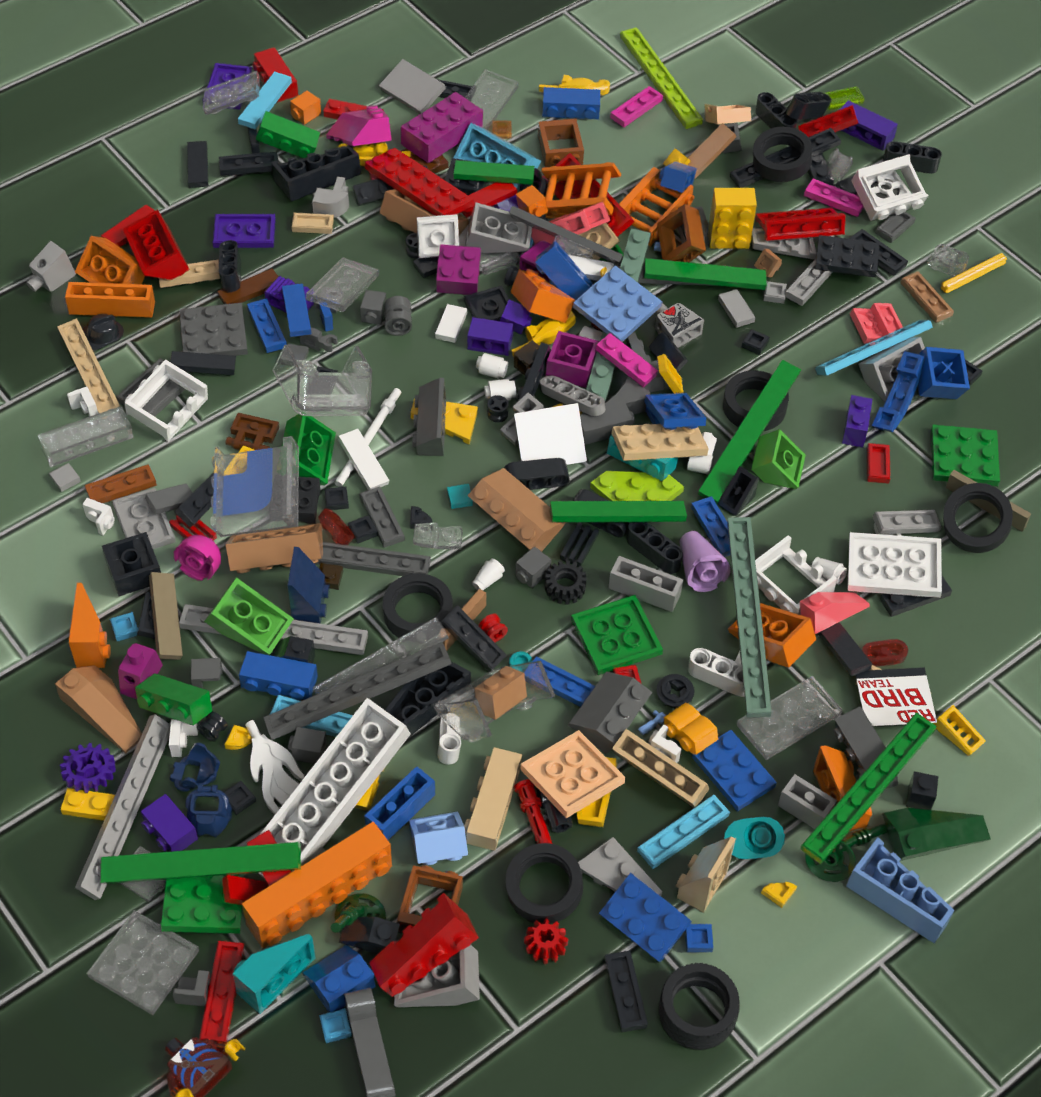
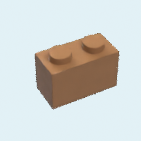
(501, 692)

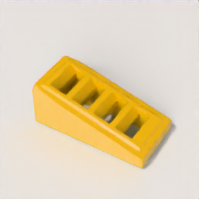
(964, 726)

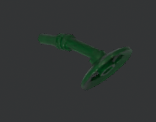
(837, 856)
(355, 910)

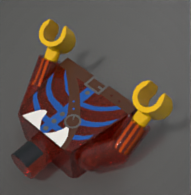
(199, 1065)

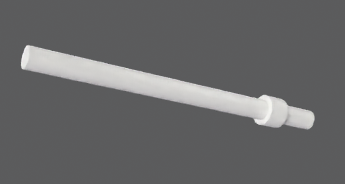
(386, 408)

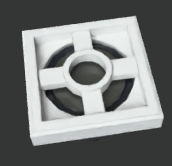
(888, 187)

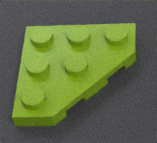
(635, 487)

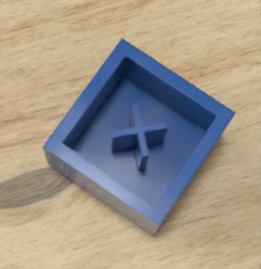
(943, 373)

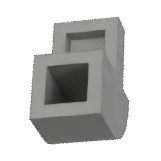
(333, 201)
(527, 403)

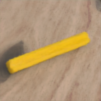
(973, 273)

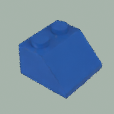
(339, 974)

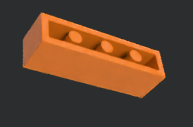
(110, 299)

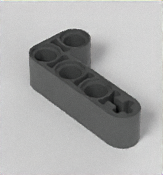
(369, 1043)

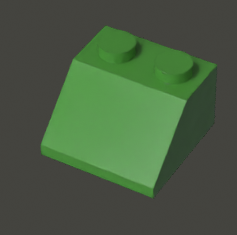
(778, 460)

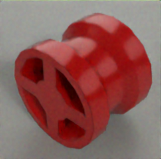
(493, 628)

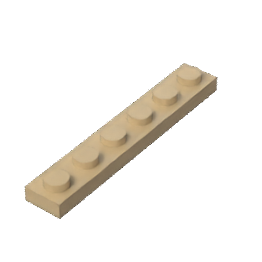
(88, 366)

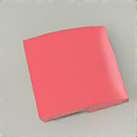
(876, 321)

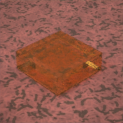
(502, 129)

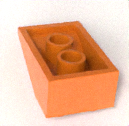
(784, 634)
(86, 636)

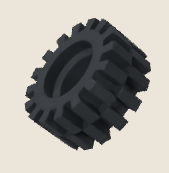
(565, 571)

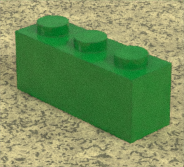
(287, 135)
(173, 699)

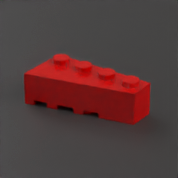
(423, 946)

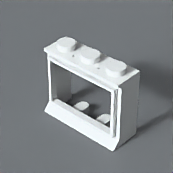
(898, 205)
(151, 386)
(798, 560)

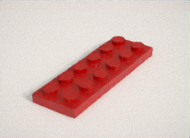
(418, 183)
(619, 220)

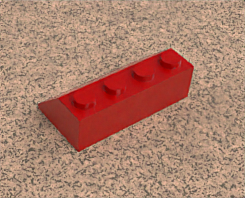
(155, 247)

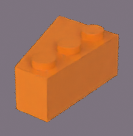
(541, 296)

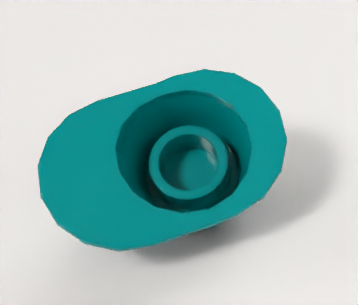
(756, 837)

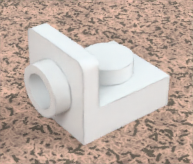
(83, 399)
(100, 514)
(178, 736)
(667, 747)

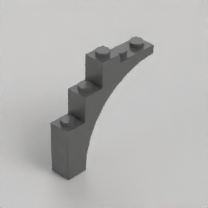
(624, 404)

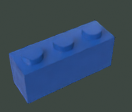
(571, 103)
(562, 271)
(278, 676)
(402, 802)

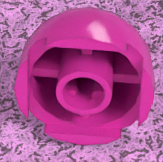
(198, 557)

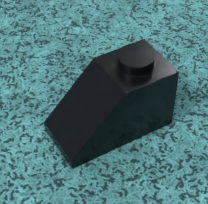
(295, 649)
(369, 934)

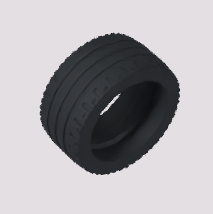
(700, 976)

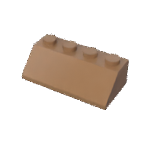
(404, 211)
(516, 509)
(273, 547)

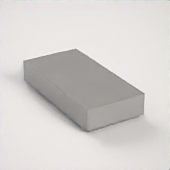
(736, 308)

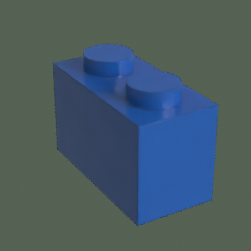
(677, 176)

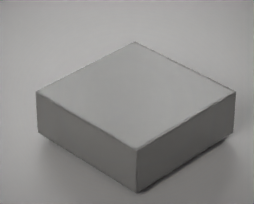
(775, 292)
(64, 477)

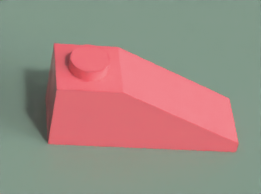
(830, 608)

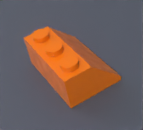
(108, 263)
(836, 777)

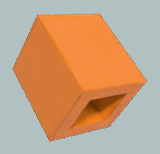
(305, 107)
(532, 201)

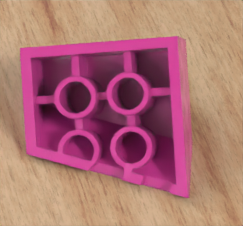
(361, 127)

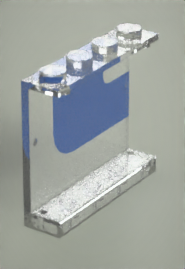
(255, 490)

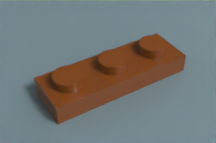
(121, 484)

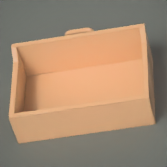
(727, 114)

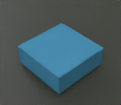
(124, 626)
(335, 1025)

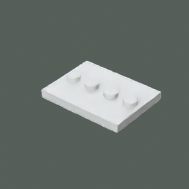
(894, 565)

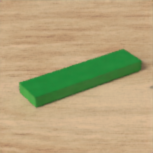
(494, 172)

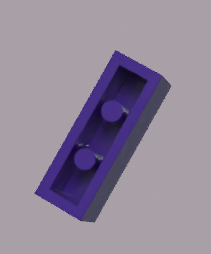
(871, 127)

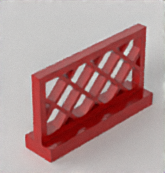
(801, 223)

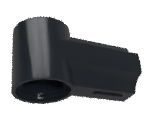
(556, 819)

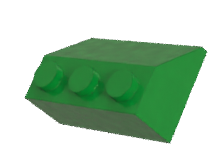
(314, 444)

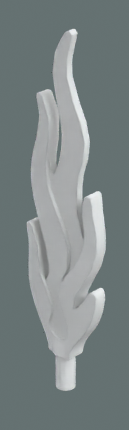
(270, 758)

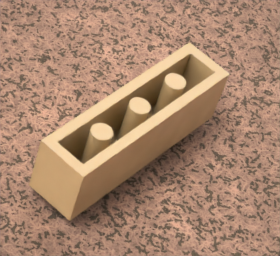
(660, 768)
(493, 799)

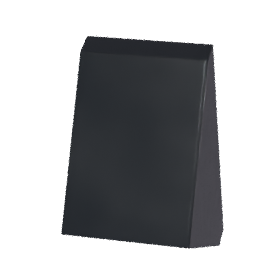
(739, 491)

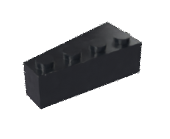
(316, 171)
(417, 698)

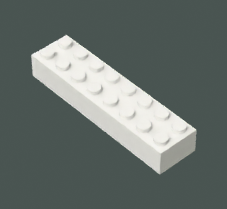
(338, 780)

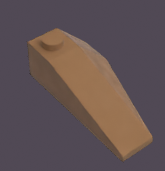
(100, 704)

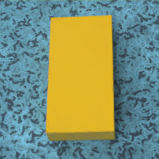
(670, 374)

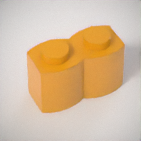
(690, 728)

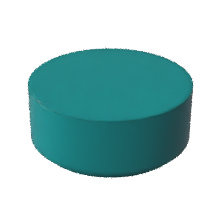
(520, 658)

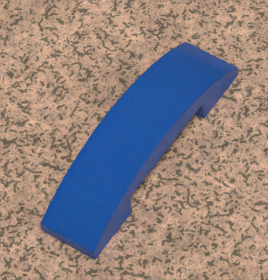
(902, 392)

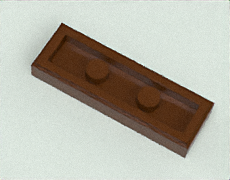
(249, 288)

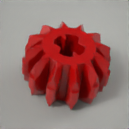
(552, 947)

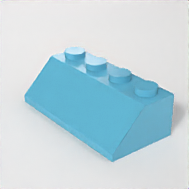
(484, 146)

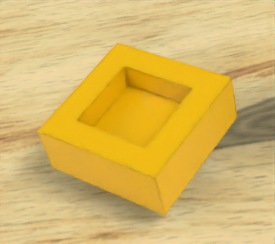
(676, 156)

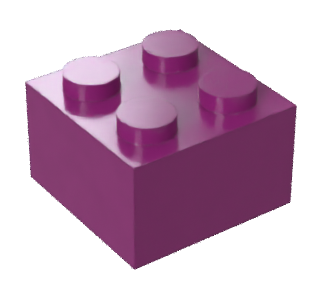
(458, 269)
(572, 358)

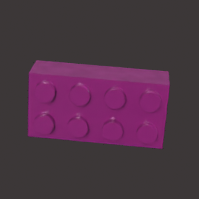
(440, 127)

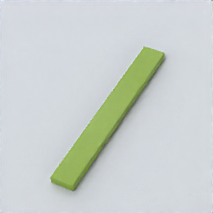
(661, 78)

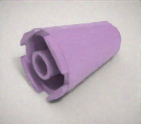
(702, 563)

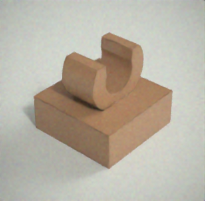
(769, 262)

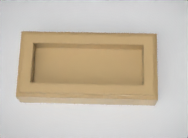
(312, 223)

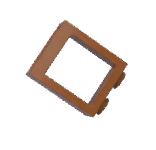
(556, 131)
(695, 240)
(427, 876)

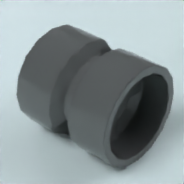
(398, 315)

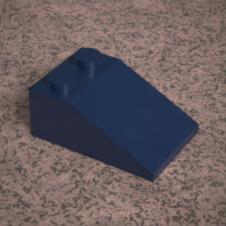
(307, 589)

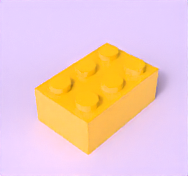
(732, 218)

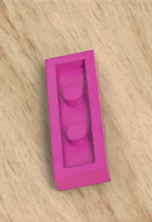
(636, 106)
(834, 197)
(626, 360)

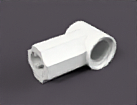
(703, 463)
(448, 739)

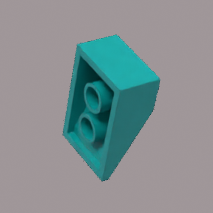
(271, 971)

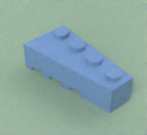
(899, 892)

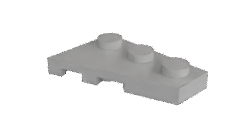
(795, 247)
(612, 865)

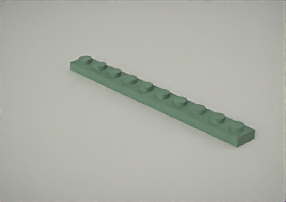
(632, 265)
(749, 618)

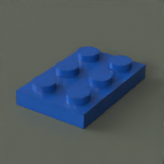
(675, 410)
(734, 770)
(645, 917)

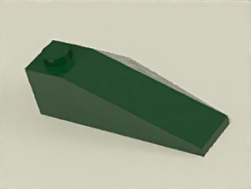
(926, 832)

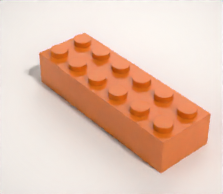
(317, 885)

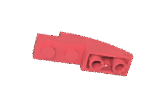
(576, 222)

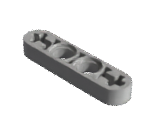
(571, 394)

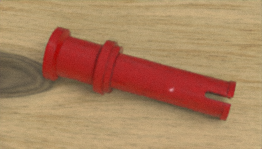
(531, 806)

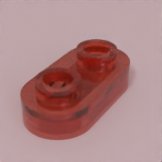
(338, 529)
(883, 652)

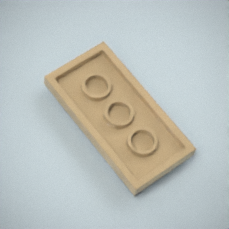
(656, 442)

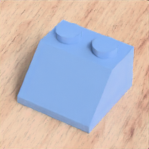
(438, 838)

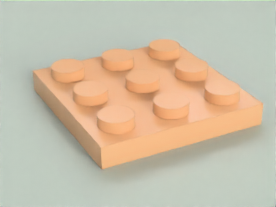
(572, 773)

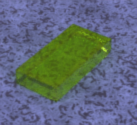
(841, 96)

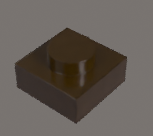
(333, 574)

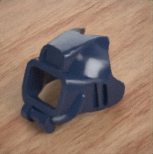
(200, 757)
(208, 821)

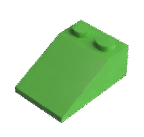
(248, 618)

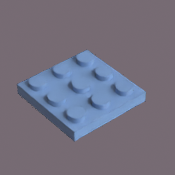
(617, 304)

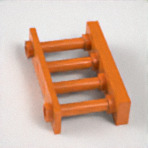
(642, 192)
(566, 206)

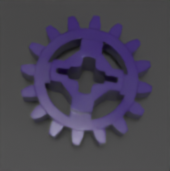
(88, 768)

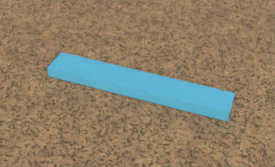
(873, 347)

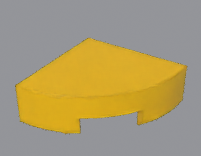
(238, 737)
(779, 892)

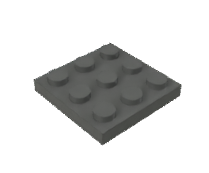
(214, 330)

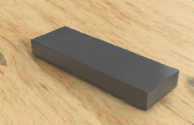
(382, 516)

